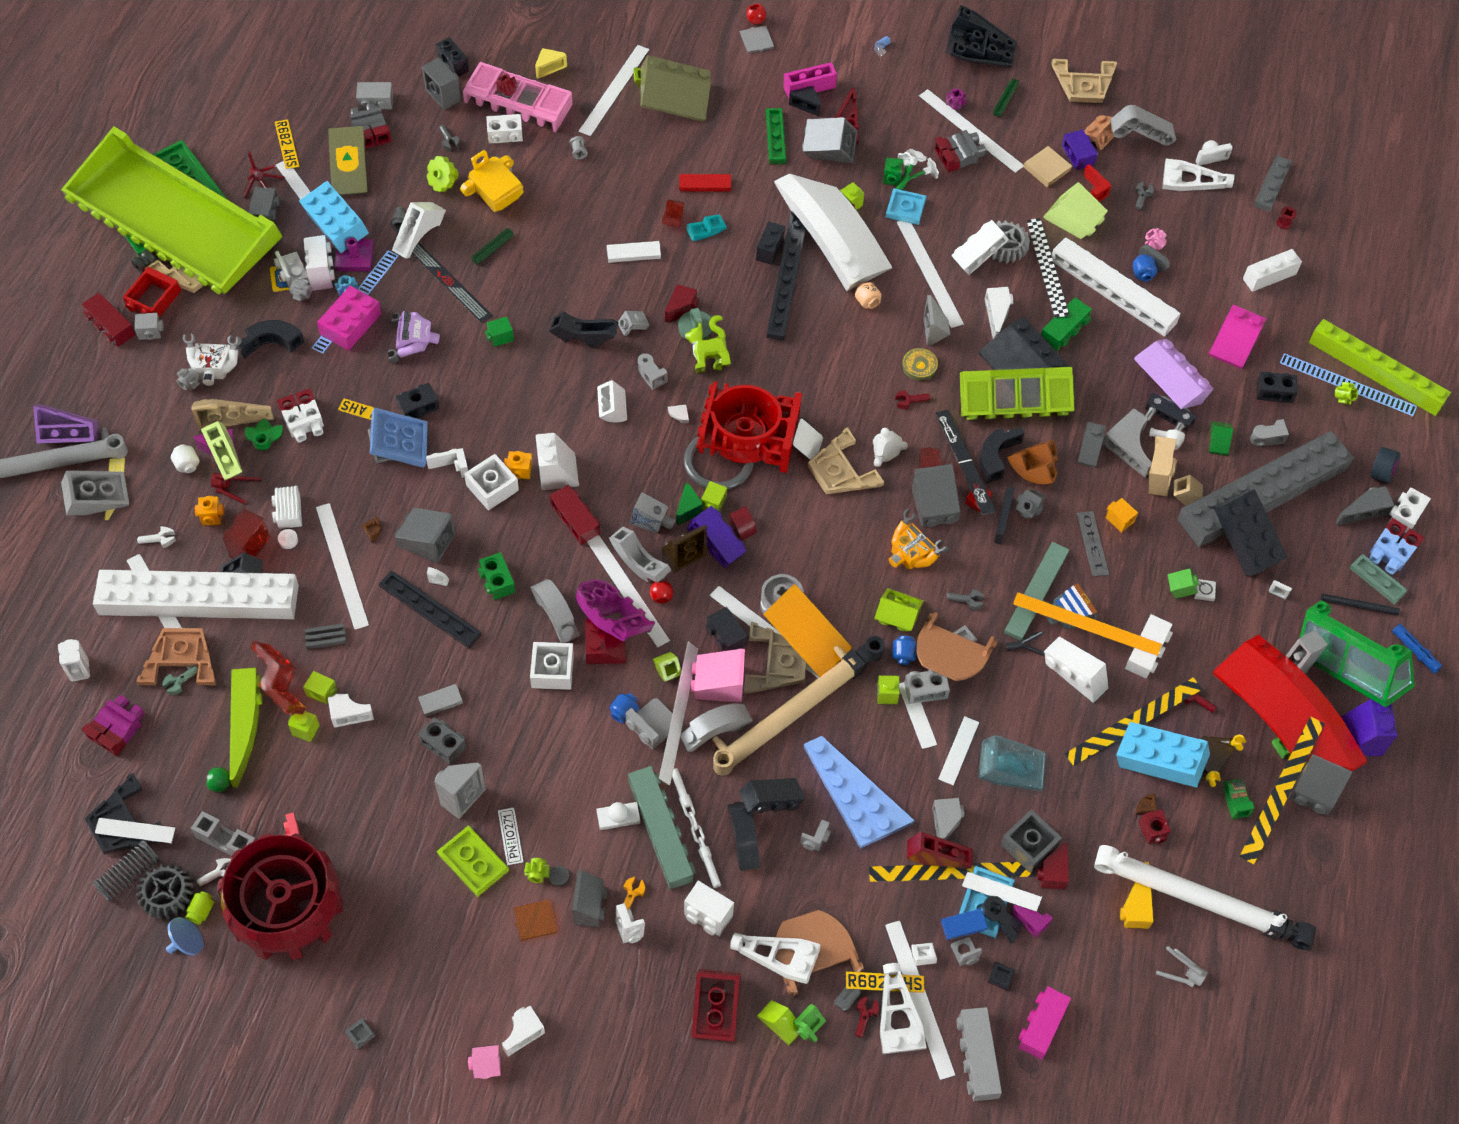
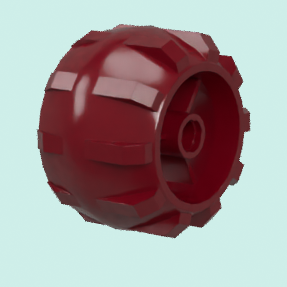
(256, 867)

